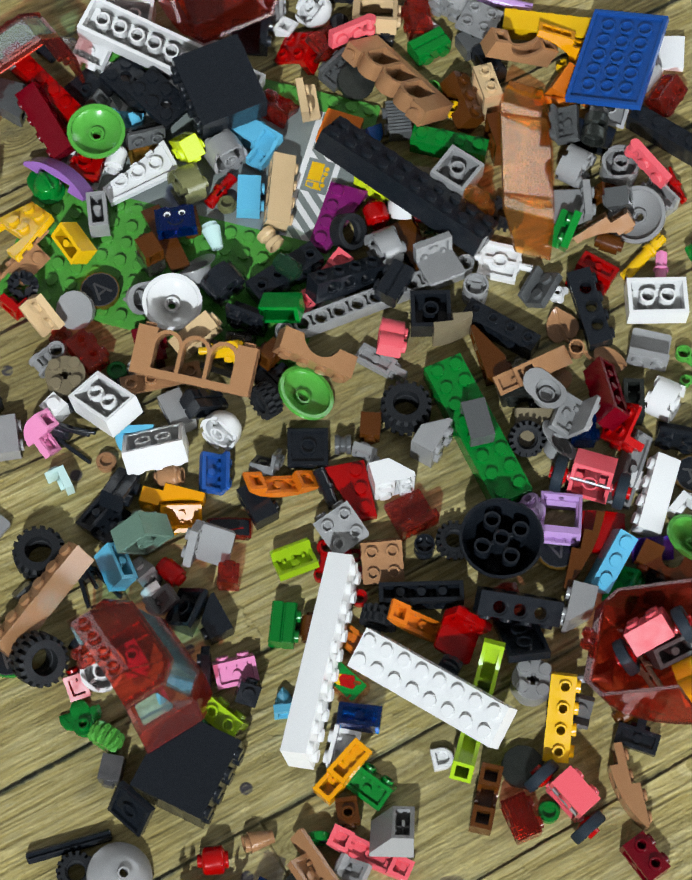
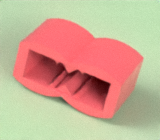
(391, 338)

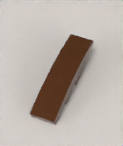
(173, 251)
(580, 556)

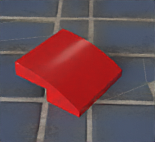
(604, 271)
(611, 521)

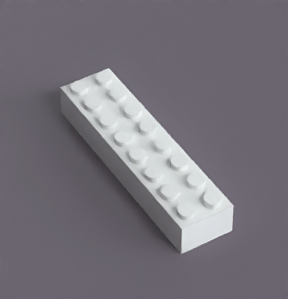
(432, 688)

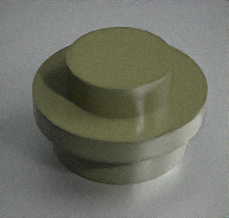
(227, 204)

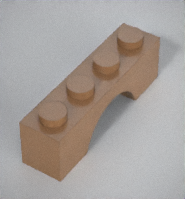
(535, 52)
(292, 346)

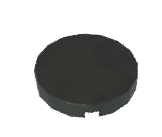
(353, 84)
(519, 763)

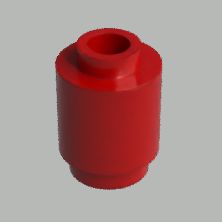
(171, 571)

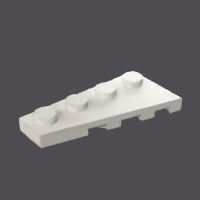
(141, 175)

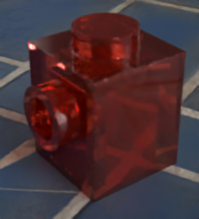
(228, 576)

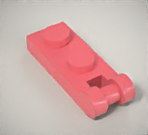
(352, 30)
(647, 162)

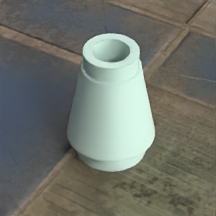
(212, 234)

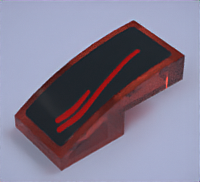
(241, 526)

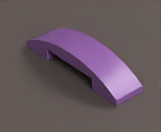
(63, 172)

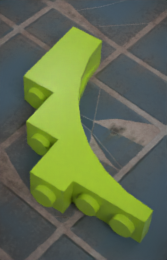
(485, 679)

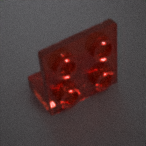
(411, 514)

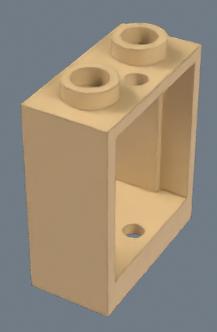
(382, 24)
(487, 91)
(204, 325)

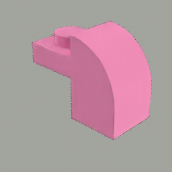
(38, 431)

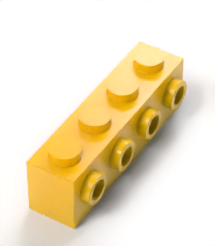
(560, 717)

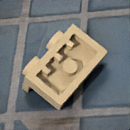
(307, 101)
(41, 315)

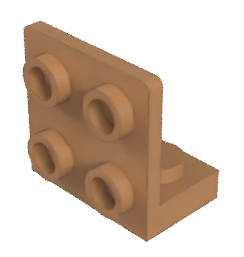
(382, 560)

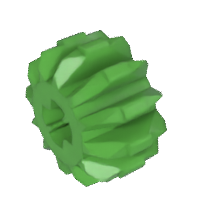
(106, 736)

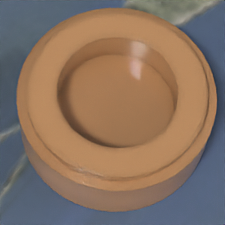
(106, 462)

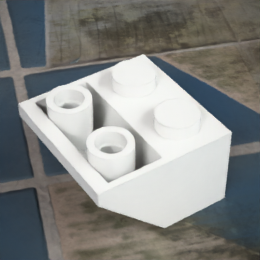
(390, 479)

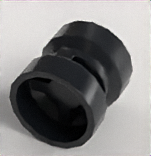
(424, 542)

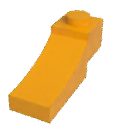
(562, 38)
(152, 498)
(341, 771)

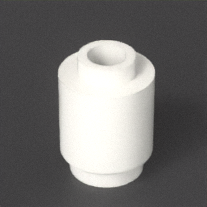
(115, 163)

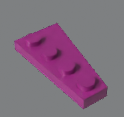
(338, 200)

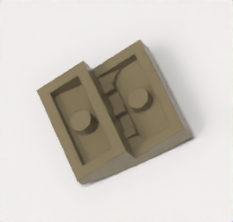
(451, 331)
(536, 415)

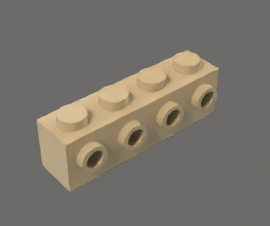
(280, 191)

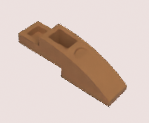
(549, 362)
(630, 795)

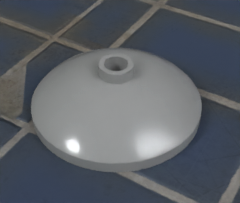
(653, 208)
(119, 856)

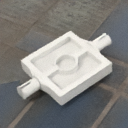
(500, 262)

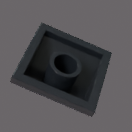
(188, 611)

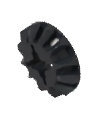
(27, 279)

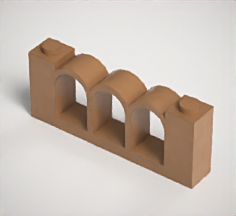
(427, 105)
(146, 350)

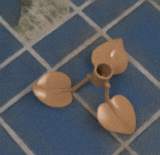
(564, 326)

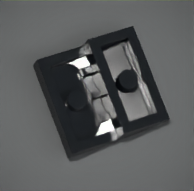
(100, 521)

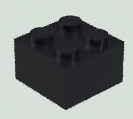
(426, 308)

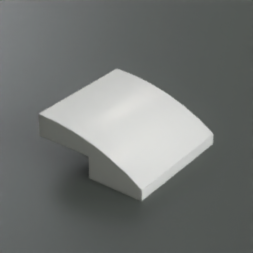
(671, 54)

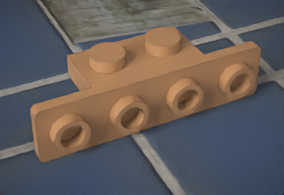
(32, 260)
(140, 383)
(311, 863)

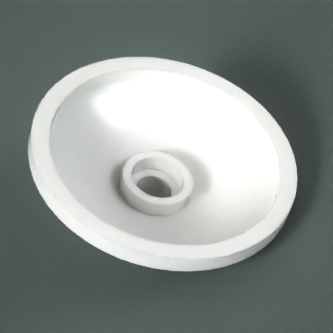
(176, 290)

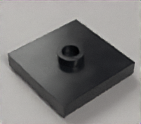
(84, 91)
(307, 447)
(131, 808)

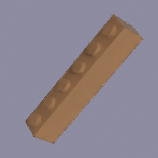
(44, 595)

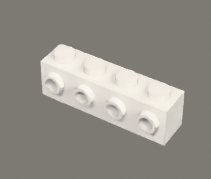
(655, 495)

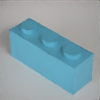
(611, 560)

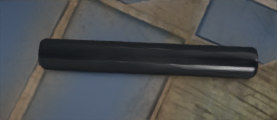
(69, 845)

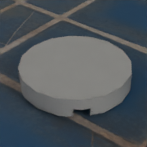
(75, 309)

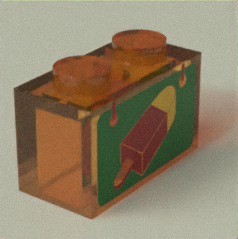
(349, 685)

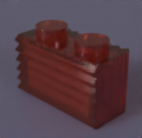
(521, 817)

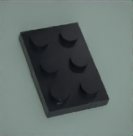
(522, 641)

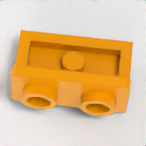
(182, 515)

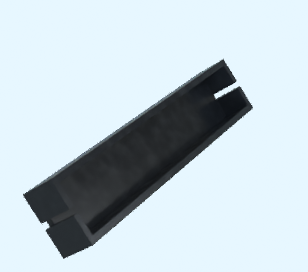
(406, 185)

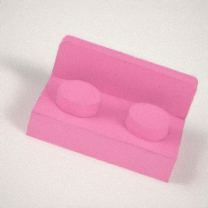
(229, 670)

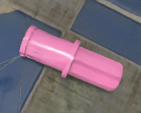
(661, 264)

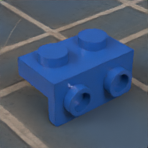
(215, 472)

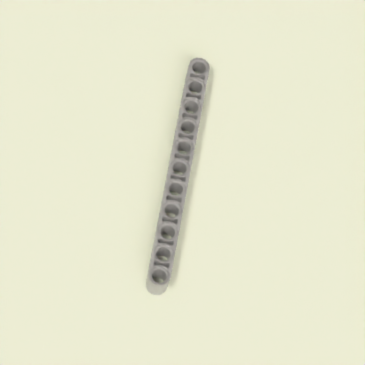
(367, 305)

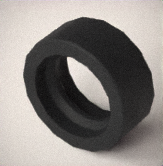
(336, 231)

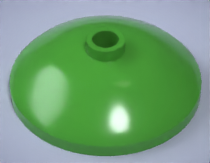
(92, 121)
(305, 393)
(680, 534)

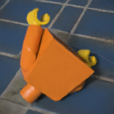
(557, 90)

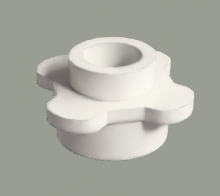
(559, 298)

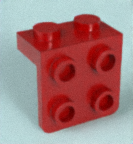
(296, 51)
(620, 437)
(460, 633)

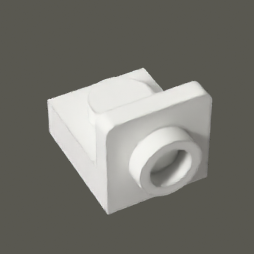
(680, 504)

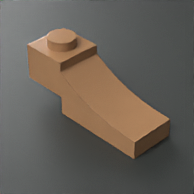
(618, 223)

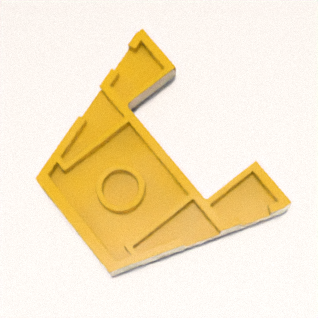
(26, 225)

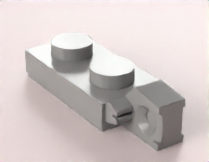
(380, 364)

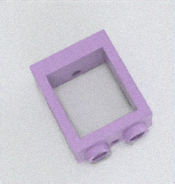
(562, 534)

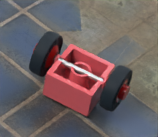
(591, 477)
(648, 633)
(572, 796)

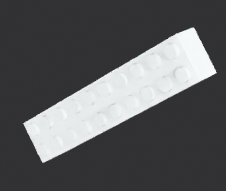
(135, 37)
(320, 661)

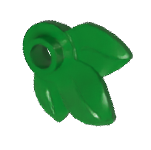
(80, 715)

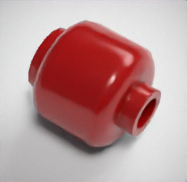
(376, 214)
(213, 860)

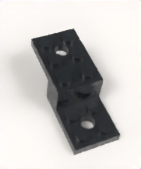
(145, 91)

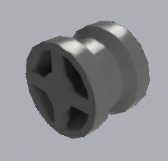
(342, 444)

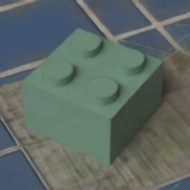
(142, 533)

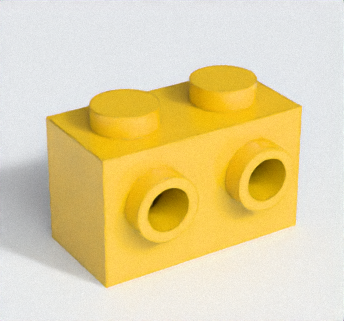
(73, 243)

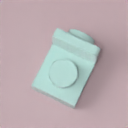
(60, 475)

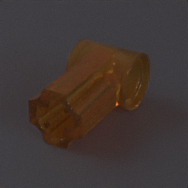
(479, 198)

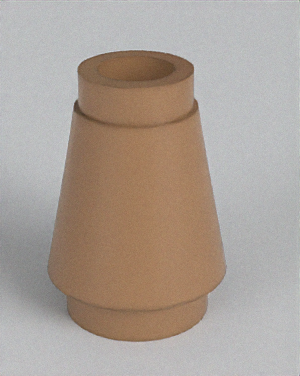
(257, 840)

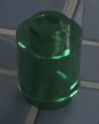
(287, 266)

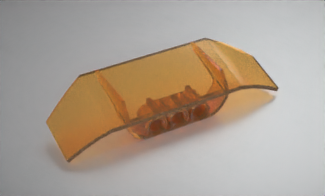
(527, 169)

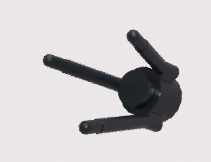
(65, 432)
(89, 576)

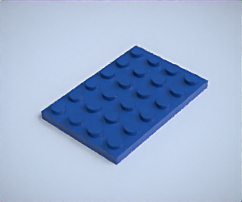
(617, 59)

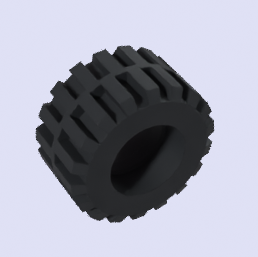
(405, 393)
(30, 541)
(51, 668)

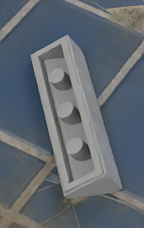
(632, 462)

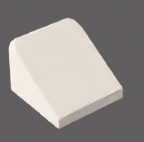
(284, 27)

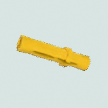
(648, 251)

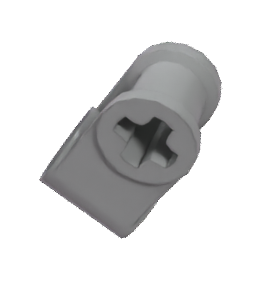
(45, 356)

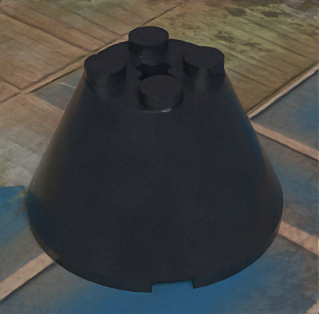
(501, 538)

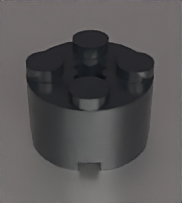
(223, 282)

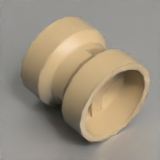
(270, 239)

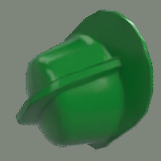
(46, 187)

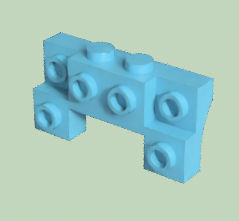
(260, 140)

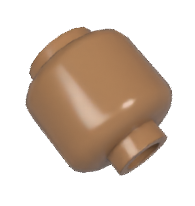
(171, 475)

